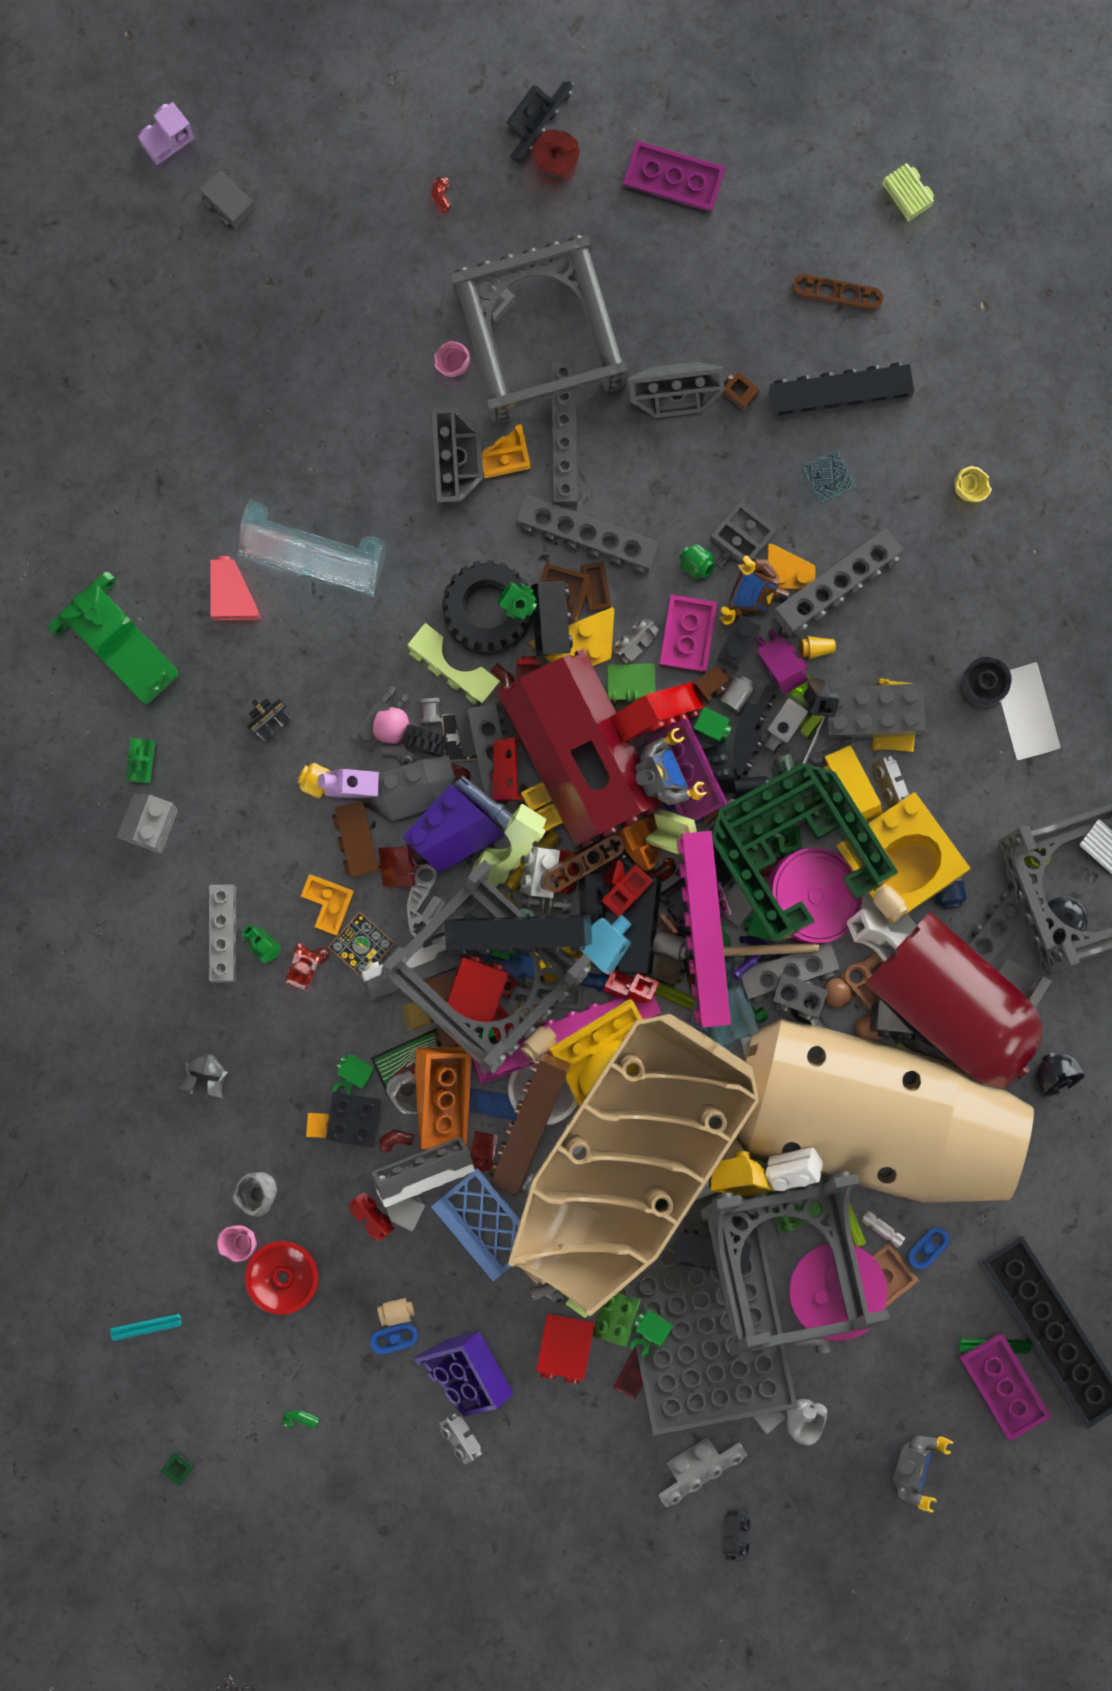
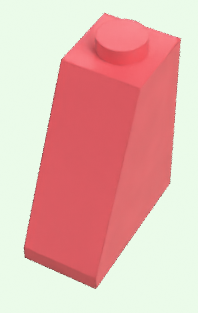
(229, 592)

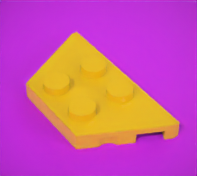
(593, 635)

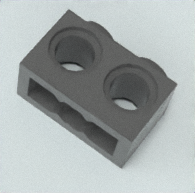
(801, 990)

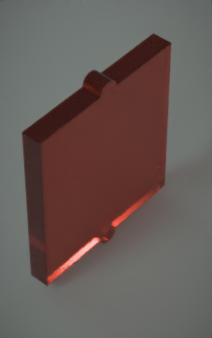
(396, 866)

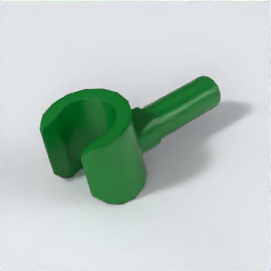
(760, 1014)

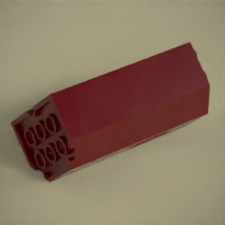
(558, 712)

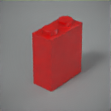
(477, 988)
(565, 1348)

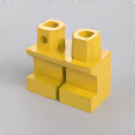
(539, 801)

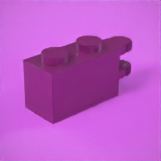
(781, 662)

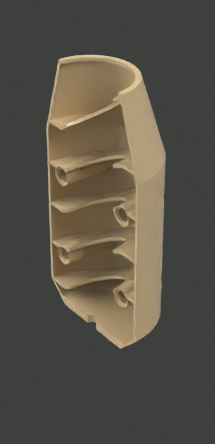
(937, 1134)
(642, 1140)

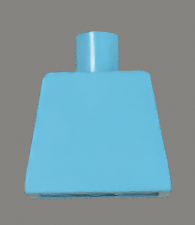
(608, 943)

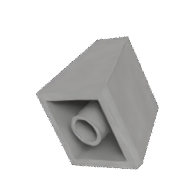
(148, 822)

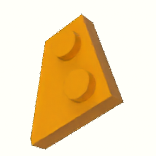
(506, 455)
(792, 570)

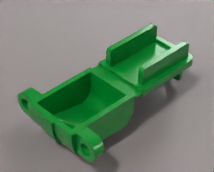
(116, 640)

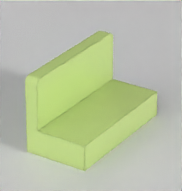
(669, 830)

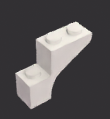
(872, 930)

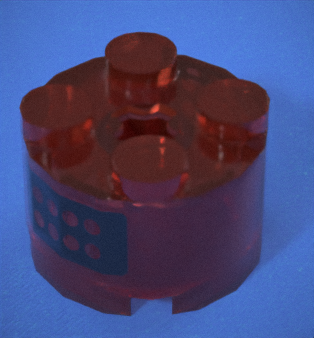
(553, 143)

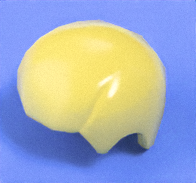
(972, 484)

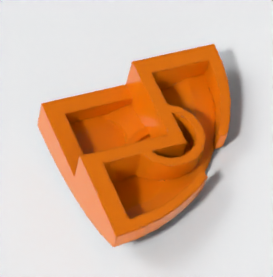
(635, 842)

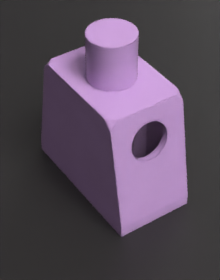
(342, 783)

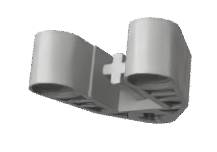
(419, 895)

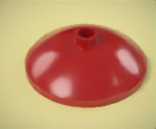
(264, 1283)

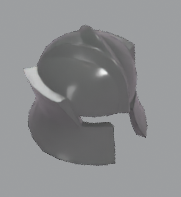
(204, 1077)

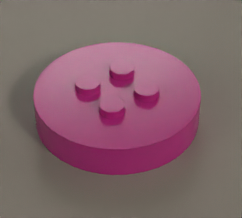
(816, 879)
(817, 1292)

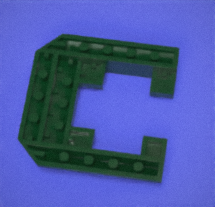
(776, 808)

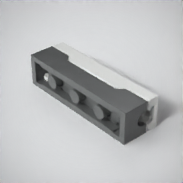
(425, 963)
(422, 1171)

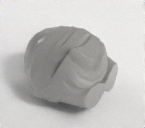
(403, 1092)
(258, 1192)
(806, 1421)

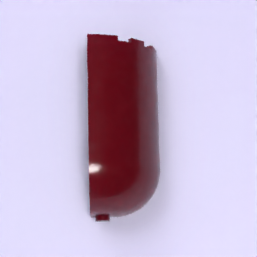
(960, 1004)

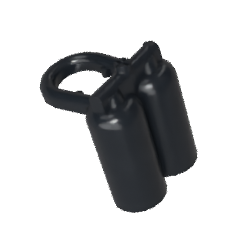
(745, 785)

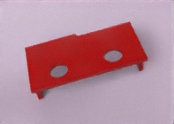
(505, 769)

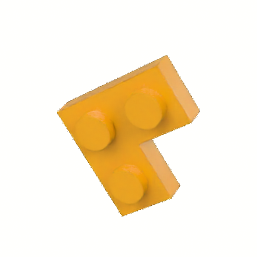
(334, 901)

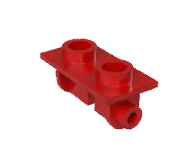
(365, 1207)

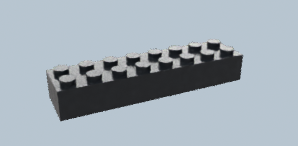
(1051, 1329)

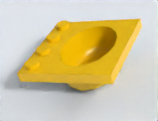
(917, 849)
(593, 1048)

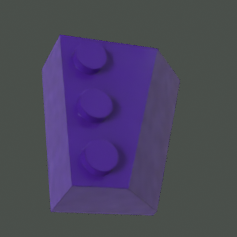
(451, 831)
(467, 1373)

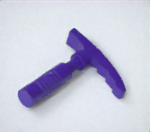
(752, 960)

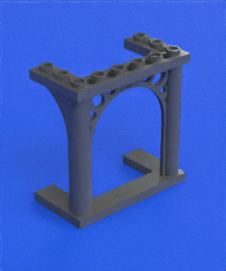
(577, 257)
(1022, 844)
(564, 966)
(835, 1203)

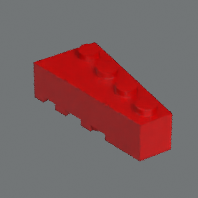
(658, 711)

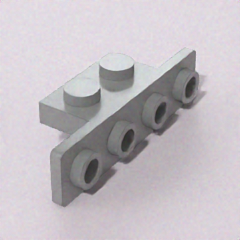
(698, 1466)

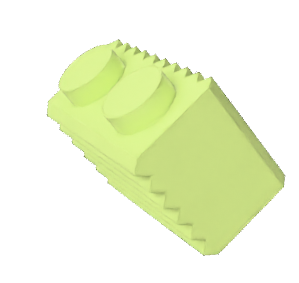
(908, 191)

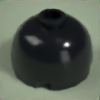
(1070, 913)
(1057, 1073)

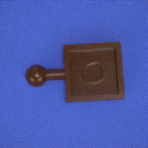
(575, 582)

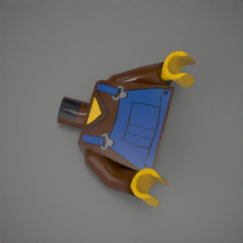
(753, 590)

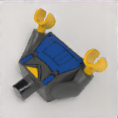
(661, 774)
(913, 1468)

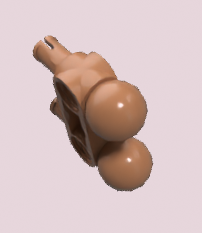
(842, 989)

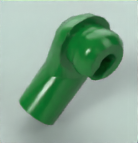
(300, 1417)

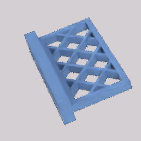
(466, 1233)

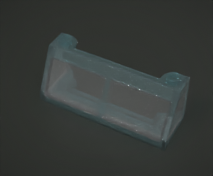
(311, 554)

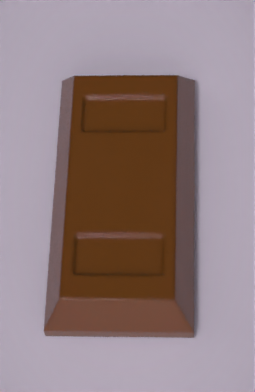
(598, 591)

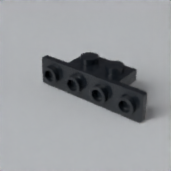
(534, 114)
(592, 892)

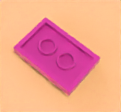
(688, 633)

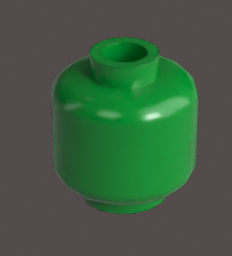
(697, 562)

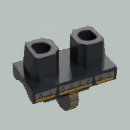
(276, 711)

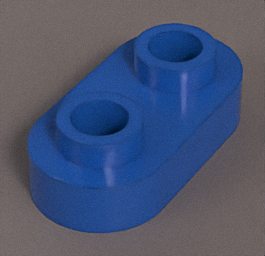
(928, 1248)
(394, 1339)

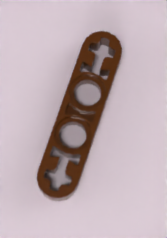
(837, 295)
(583, 865)

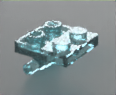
(741, 1016)

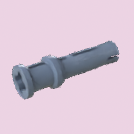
(495, 812)

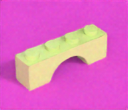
(476, 684)
(522, 830)

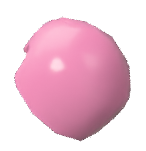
(452, 359)
(390, 725)
(237, 1243)

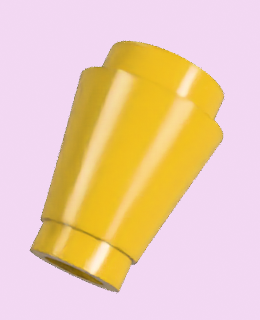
(815, 647)

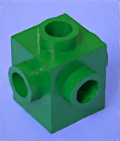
(514, 593)

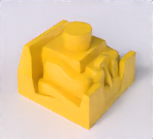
(740, 1176)

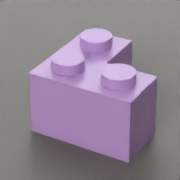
(167, 135)

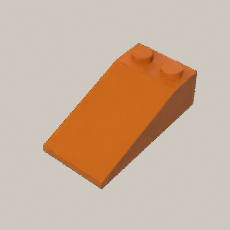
(442, 1094)

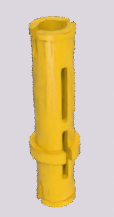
(514, 880)

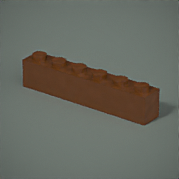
(530, 1123)

